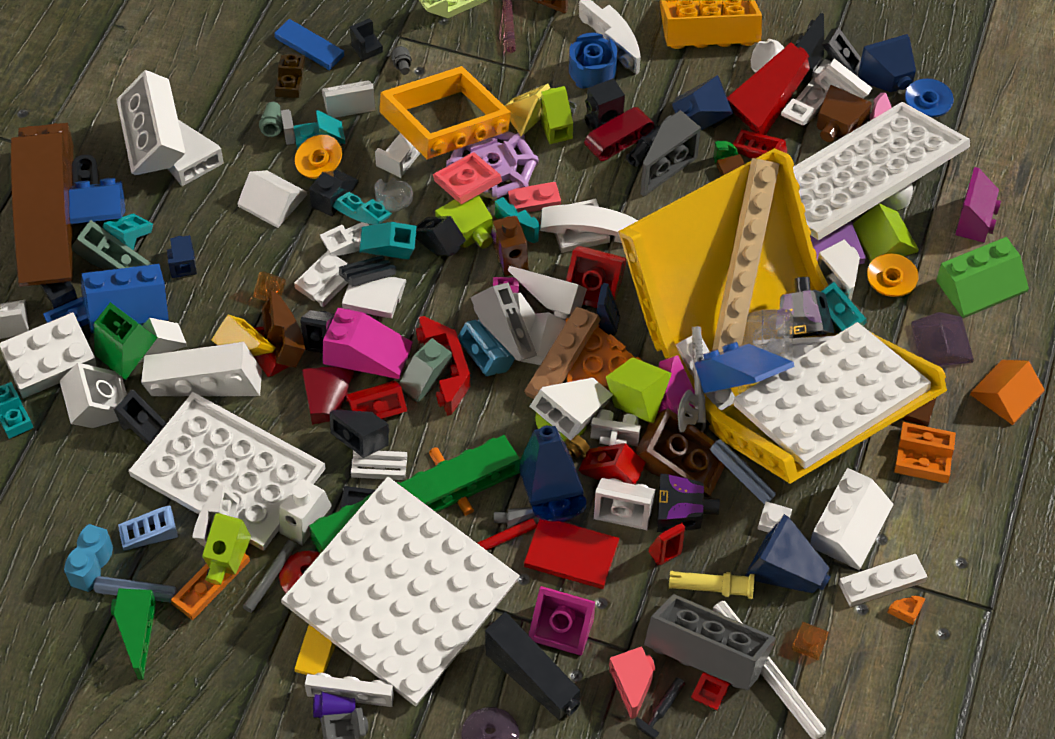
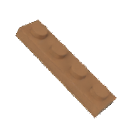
(564, 351)

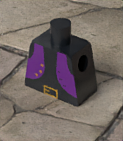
(808, 309)
(683, 502)

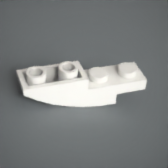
(613, 27)

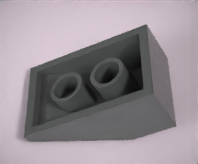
(671, 151)

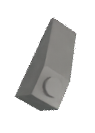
(502, 318)

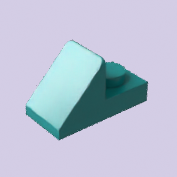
(324, 126)
(128, 228)

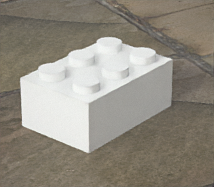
(46, 354)

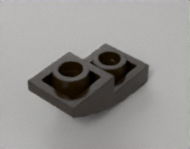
(290, 76)

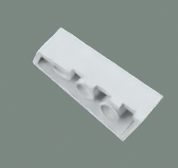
(205, 371)

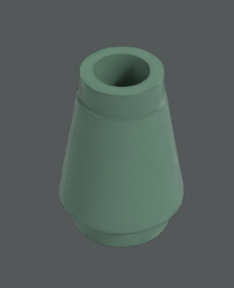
(271, 120)

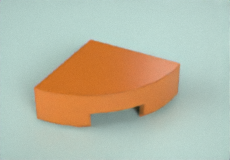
(907, 608)

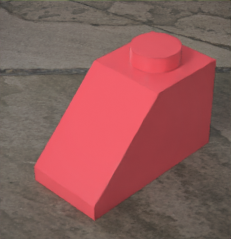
(632, 677)

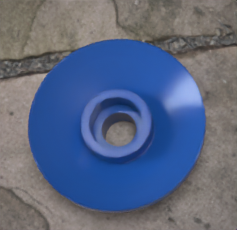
(929, 97)

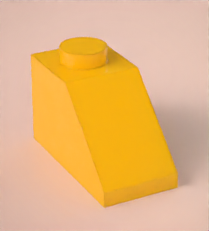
(238, 330)

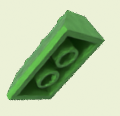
(983, 277)

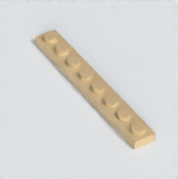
(746, 253)

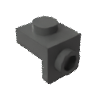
(345, 726)

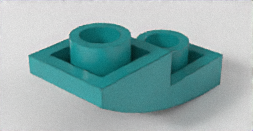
(369, 212)
(528, 224)
(12, 413)

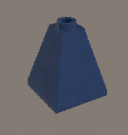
(548, 468)
(788, 560)

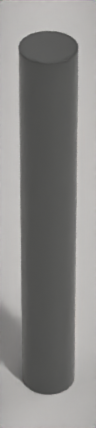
(269, 576)

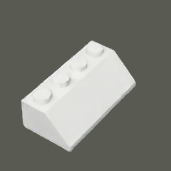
(150, 124)

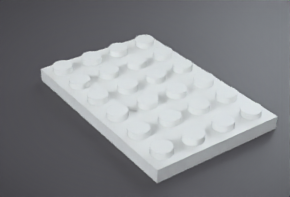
(832, 394)
(214, 448)

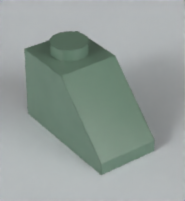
(426, 370)

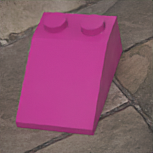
(364, 345)

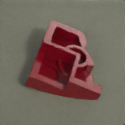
(326, 390)

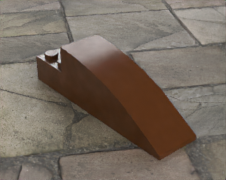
(41, 203)

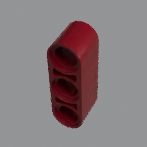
(618, 133)

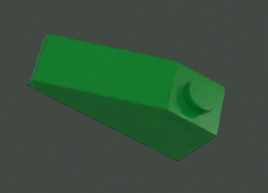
(135, 615)

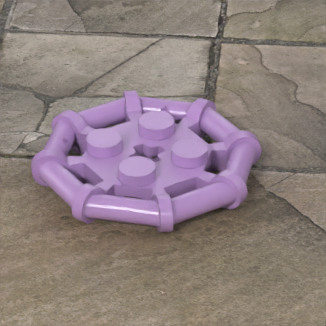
(507, 161)

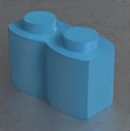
(86, 560)

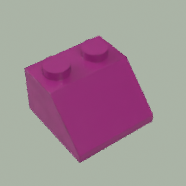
(978, 208)

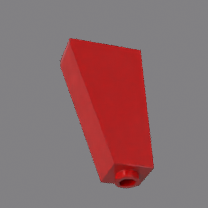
(769, 89)

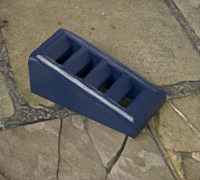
(607, 311)

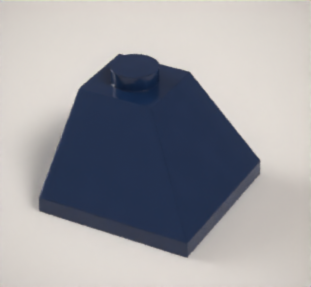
(888, 64)
(704, 103)

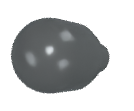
(401, 59)

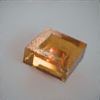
(266, 283)
(810, 640)

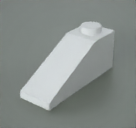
(553, 293)

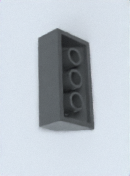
(709, 641)

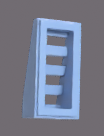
(159, 534)

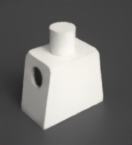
(304, 507)

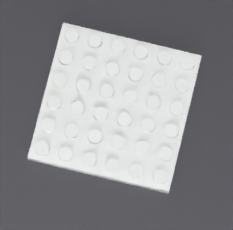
(400, 590)

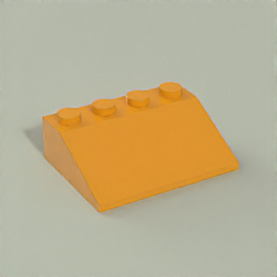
(710, 22)

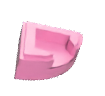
(880, 106)

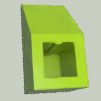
(556, 115)

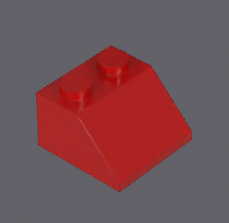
(592, 269)

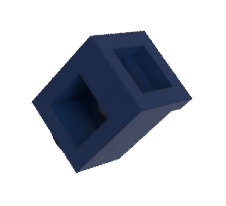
(181, 257)

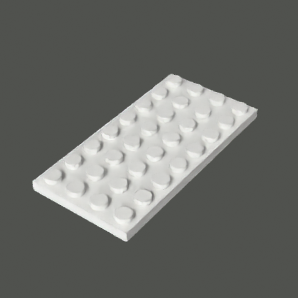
(872, 165)

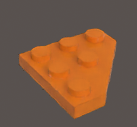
(599, 358)

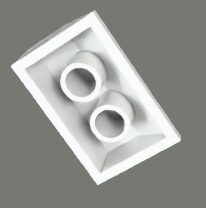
(851, 519)

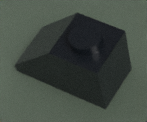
(328, 188)
(440, 235)
(314, 328)
(360, 431)

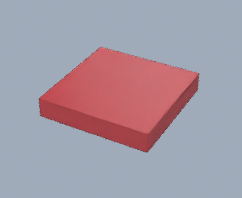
(467, 178)

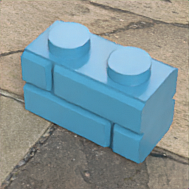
(485, 348)

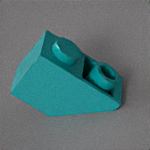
(388, 239)

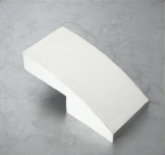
(342, 240)

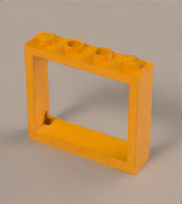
(397, 101)

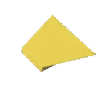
(526, 109)

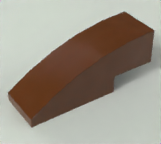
(282, 331)

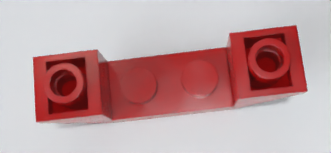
(454, 388)

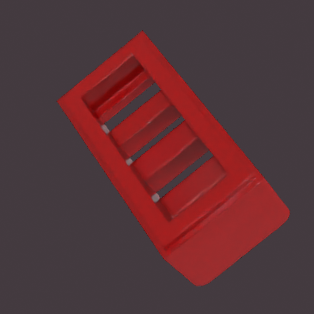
(763, 142)
(667, 545)

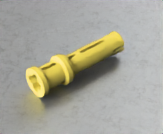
(726, 584)

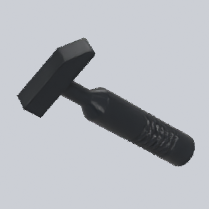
(661, 709)

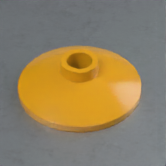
(313, 151)
(892, 267)

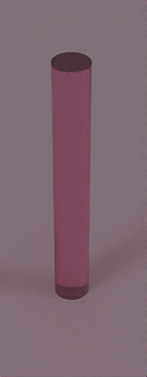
(509, 26)

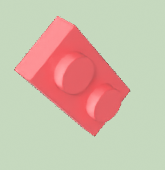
(534, 197)

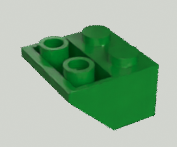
(120, 340)

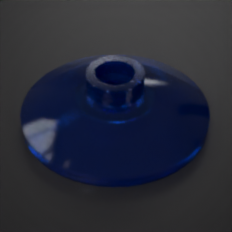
(560, 509)

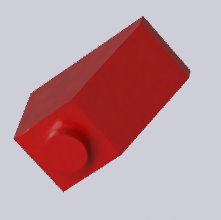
(613, 462)

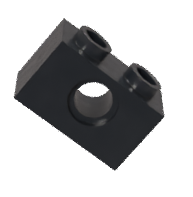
(603, 103)

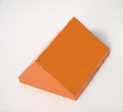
(1009, 389)

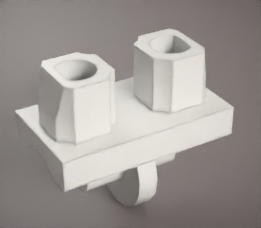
(614, 432)

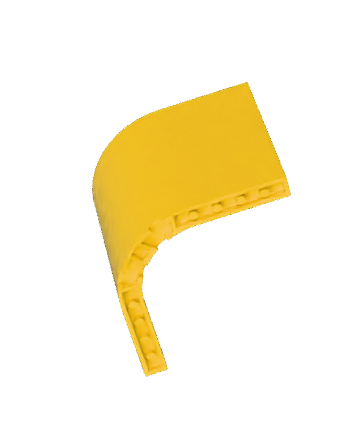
(681, 273)

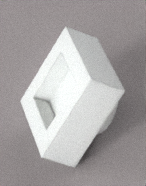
(771, 514)

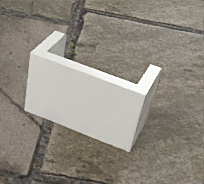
(397, 157)

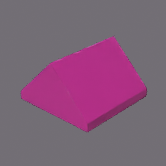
(562, 620)

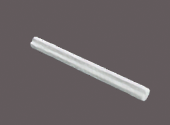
(783, 687)

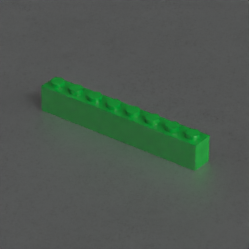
(439, 486)

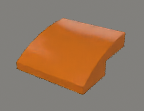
(925, 452)

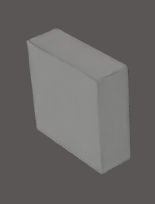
(288, 127)

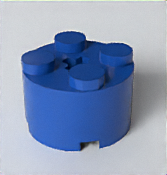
(592, 60)

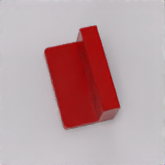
(382, 400)

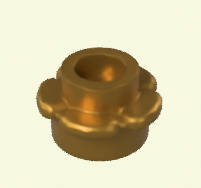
(577, 447)

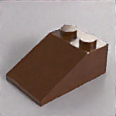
(679, 453)

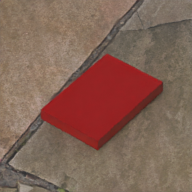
(572, 552)

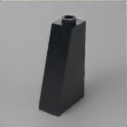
(530, 667)

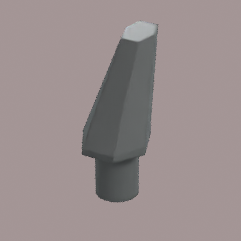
(513, 516)

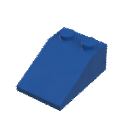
(738, 366)

